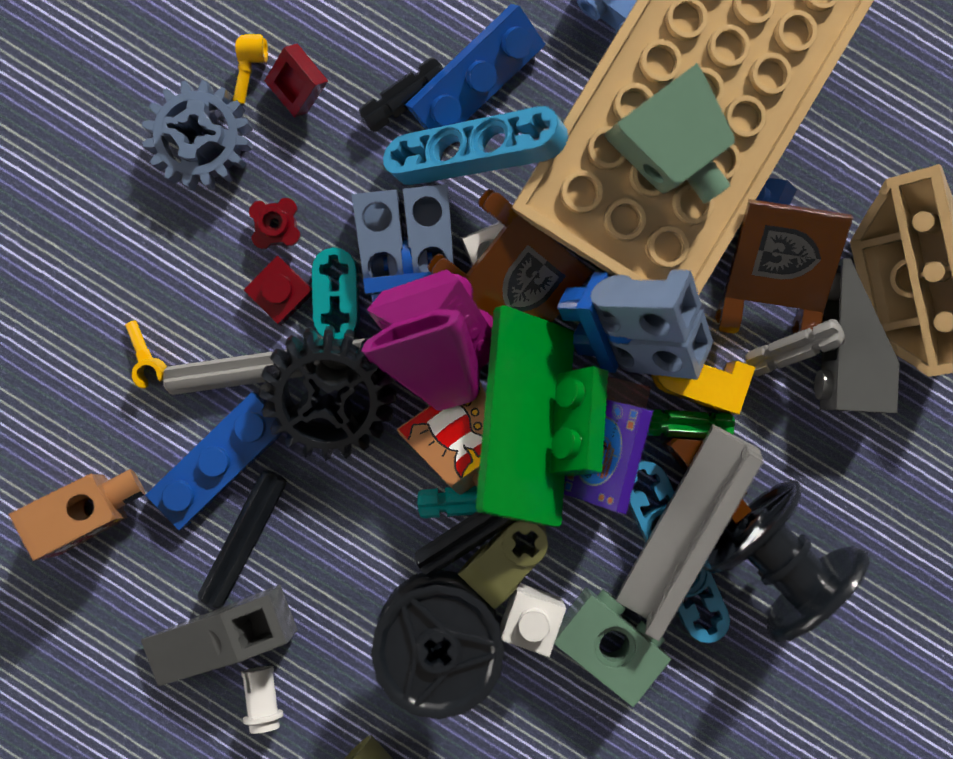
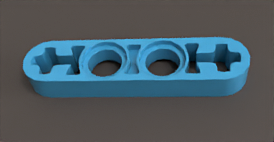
(473, 137)
(712, 600)

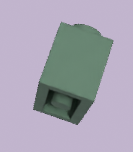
(624, 671)

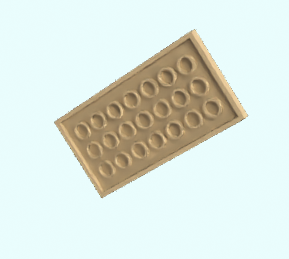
(765, 72)

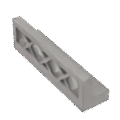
(689, 528)

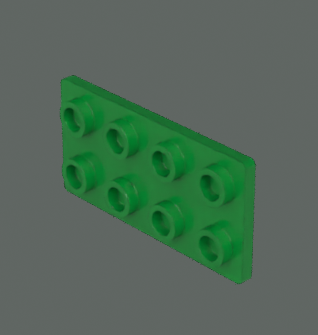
(537, 419)

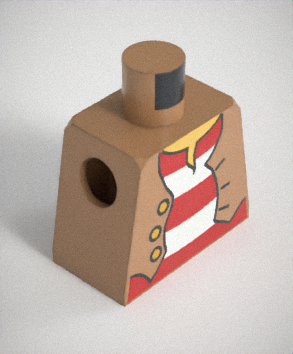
(450, 441)
(61, 519)

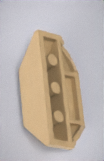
(908, 266)

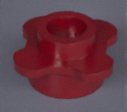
(287, 229)

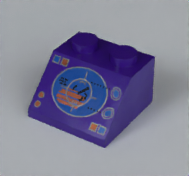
(623, 446)

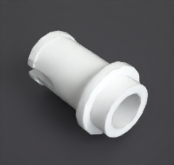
(261, 700)

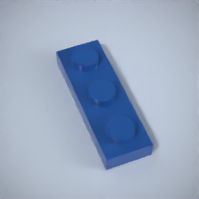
(477, 71)
(214, 463)

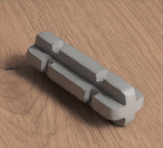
(796, 347)

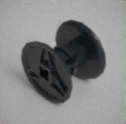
(808, 585)
(439, 676)

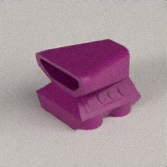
(432, 338)

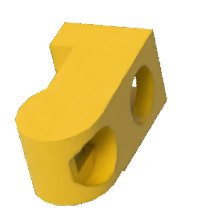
(714, 388)

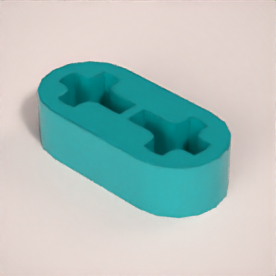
(323, 291)

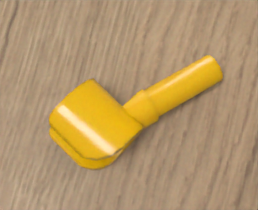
(249, 50)
(143, 356)

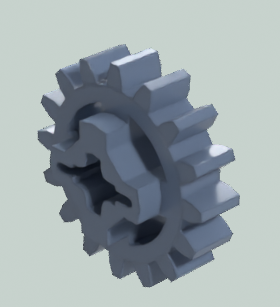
(186, 117)

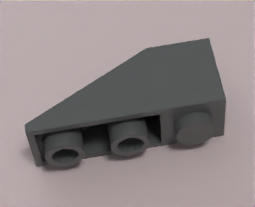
(864, 369)
(221, 637)

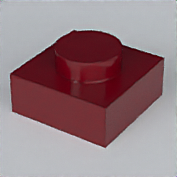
(295, 80)
(279, 290)

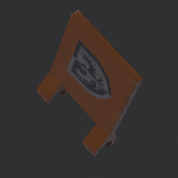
(784, 260)
(519, 266)

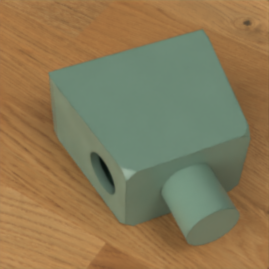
(677, 136)

